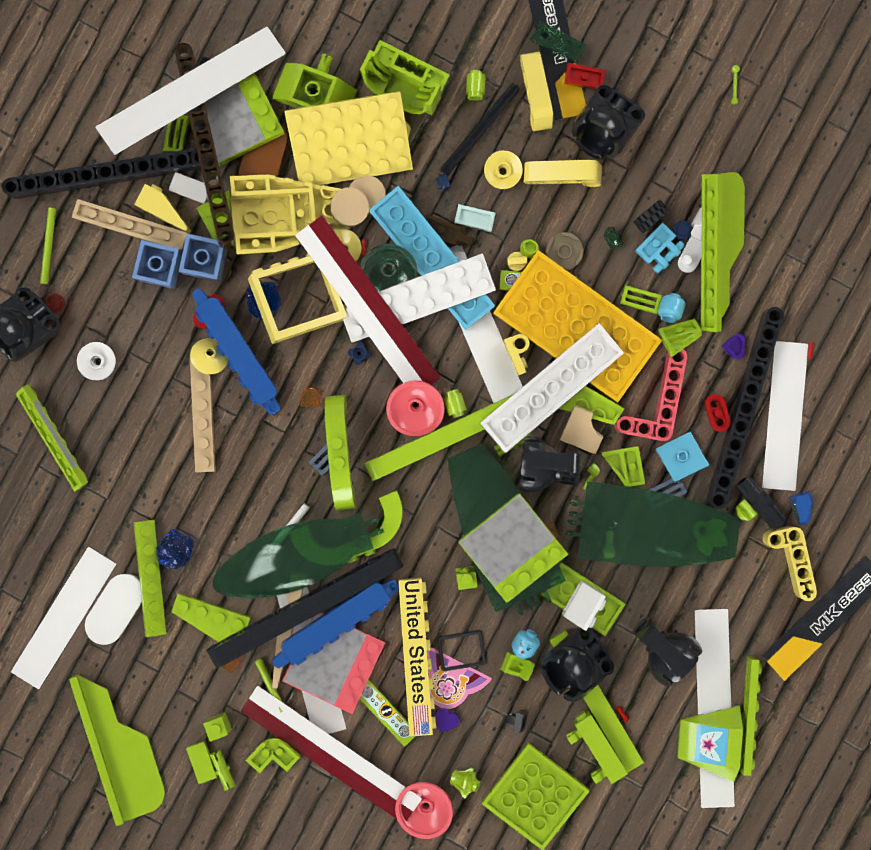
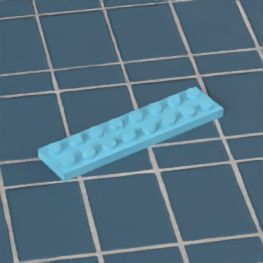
(414, 233)

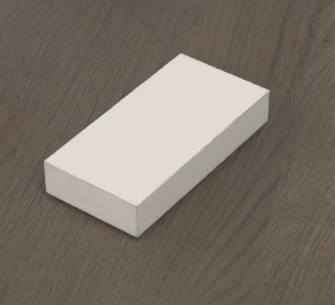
(188, 188)

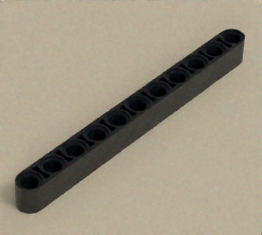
(98, 170)
(751, 400)
(304, 608)

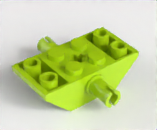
(300, 80)

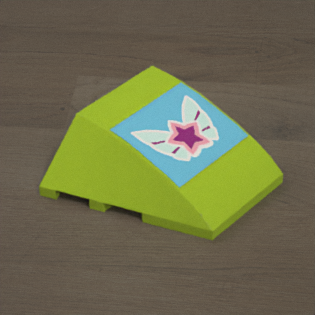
(713, 741)

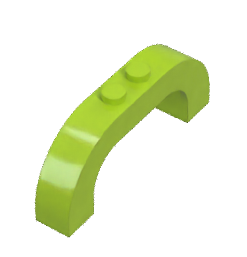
(338, 452)
(392, 519)

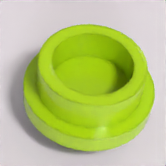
(529, 248)

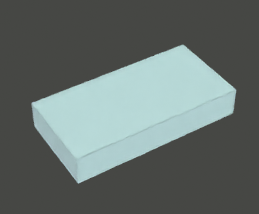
(474, 218)

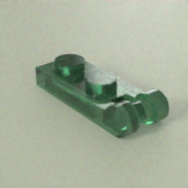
(558, 42)

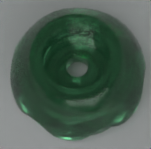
(612, 238)

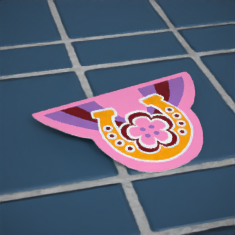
(453, 686)

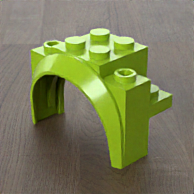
(404, 75)

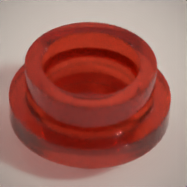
(55, 302)

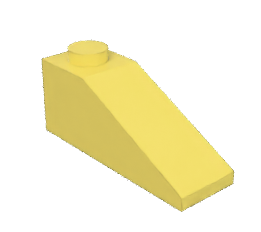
(156, 203)

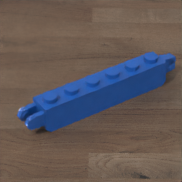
(237, 351)
(334, 622)

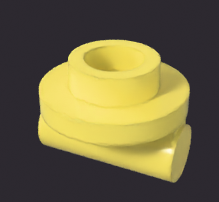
(516, 261)

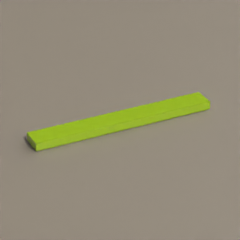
(609, 722)

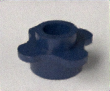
(354, 353)

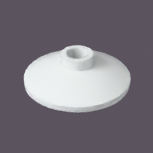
(88, 356)

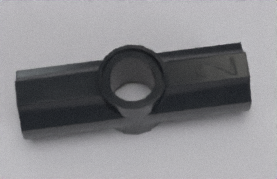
(761, 503)

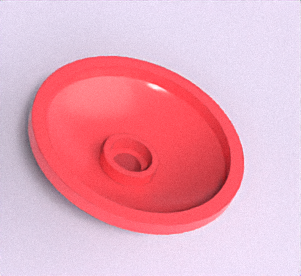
(412, 419)
(430, 820)

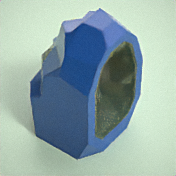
(802, 507)

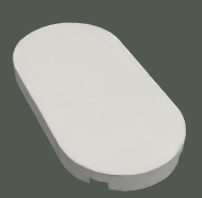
(114, 609)

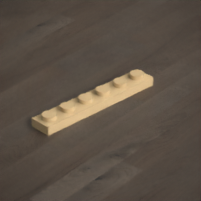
(129, 225)
(202, 421)

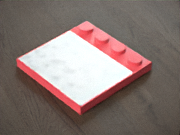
(338, 670)

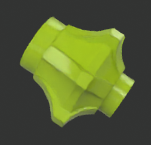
(465, 781)

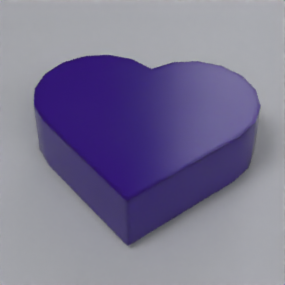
(735, 346)
(446, 720)

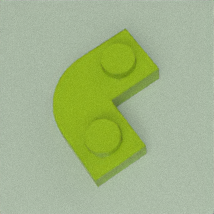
(273, 749)

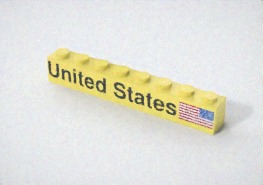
(415, 656)

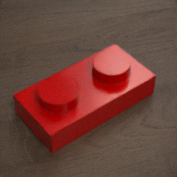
(584, 76)

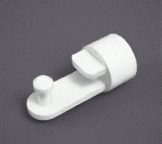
(692, 252)

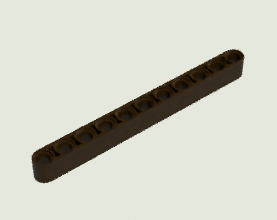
(207, 154)

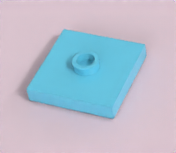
(682, 457)

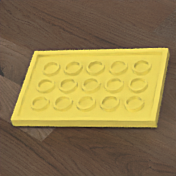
(349, 139)

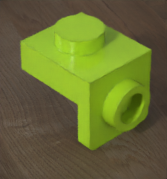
(516, 666)

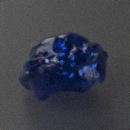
(272, 296)
(174, 550)

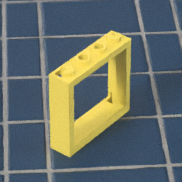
(278, 336)

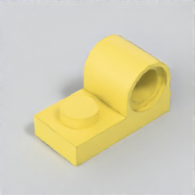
(519, 363)

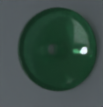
(402, 262)

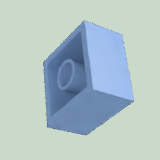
(203, 258)
(157, 264)

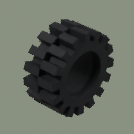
(651, 216)

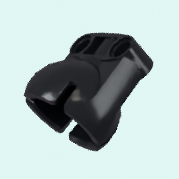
(606, 123)
(25, 324)
(543, 466)
(669, 654)
(576, 664)

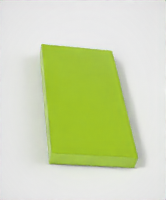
(562, 593)

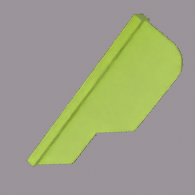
(720, 243)
(120, 753)

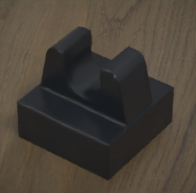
(518, 720)

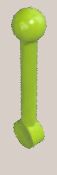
(735, 69)

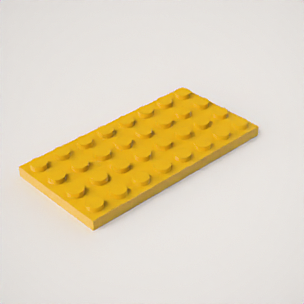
(560, 309)

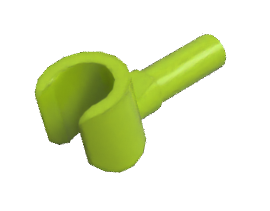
(594, 471)

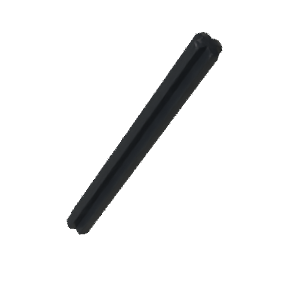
(480, 129)

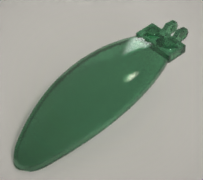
(293, 557)

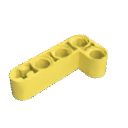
(537, 91)
(563, 172)
(795, 564)

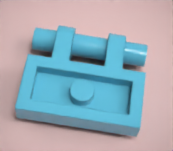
(655, 244)

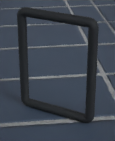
(461, 635)

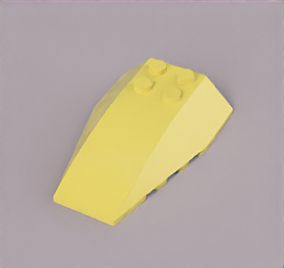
(274, 209)

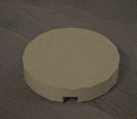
(565, 250)

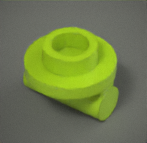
(745, 511)

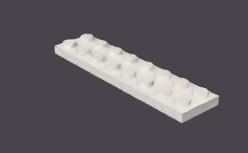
(431, 293)
(551, 387)

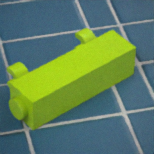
(599, 746)

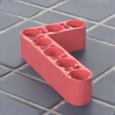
(663, 402)

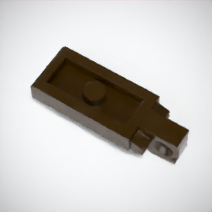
(449, 232)

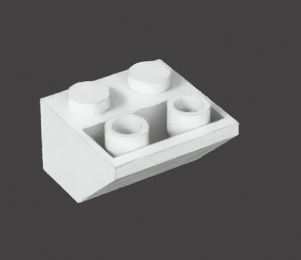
(584, 605)

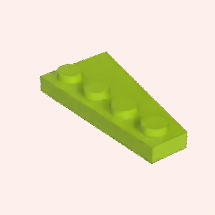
(602, 407)
(209, 618)

